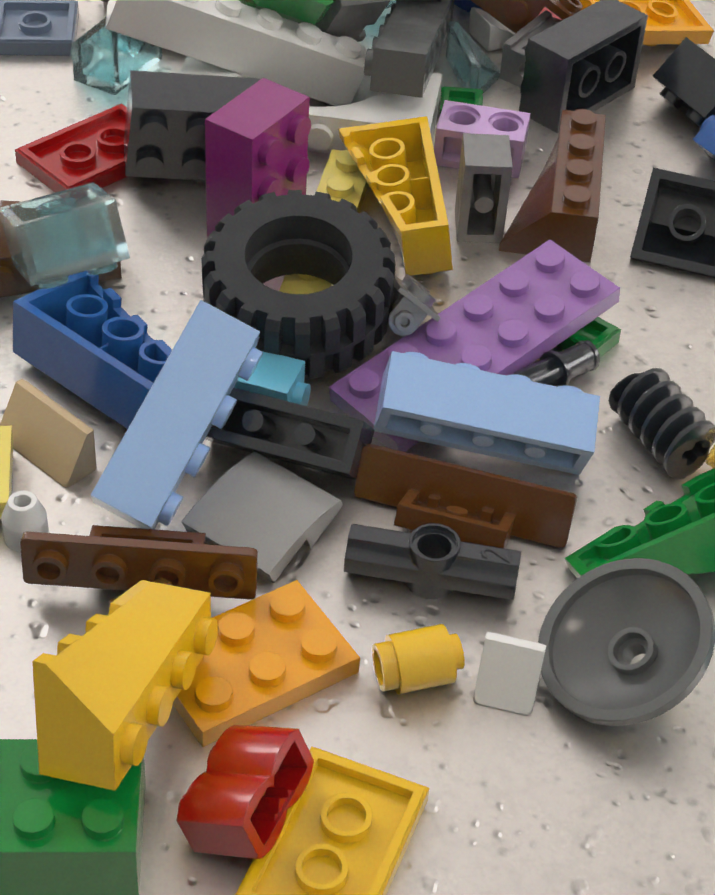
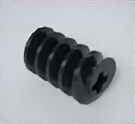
(664, 421)

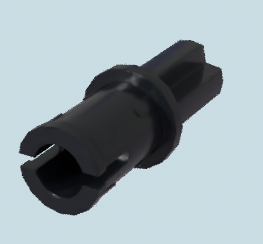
(560, 367)

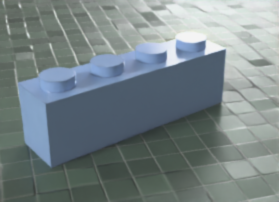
(487, 412)
(176, 418)

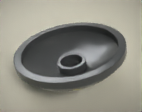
(612, 618)

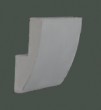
(265, 510)

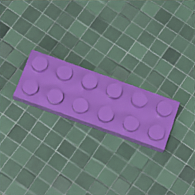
(493, 327)

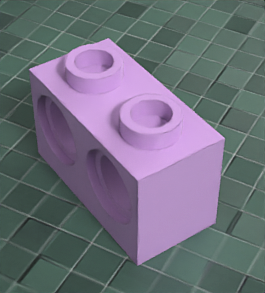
(477, 119)

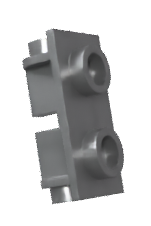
(410, 306)

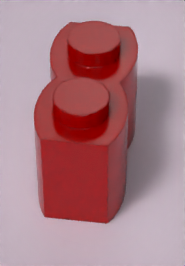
(245, 791)

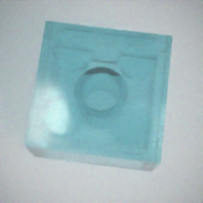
(64, 235)

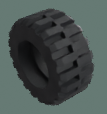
(306, 238)

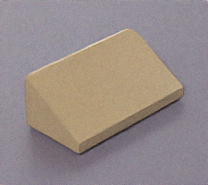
(49, 435)

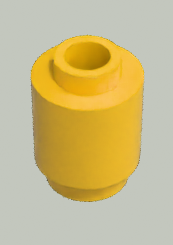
(417, 659)

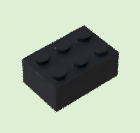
(582, 62)
(168, 121)

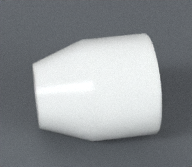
(22, 514)

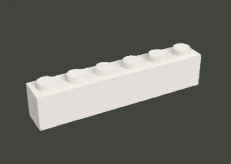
(247, 43)

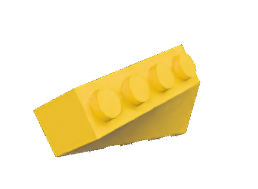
(405, 179)
(118, 682)

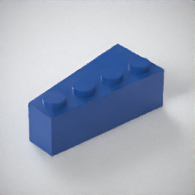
(89, 344)

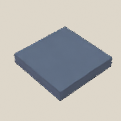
(38, 27)

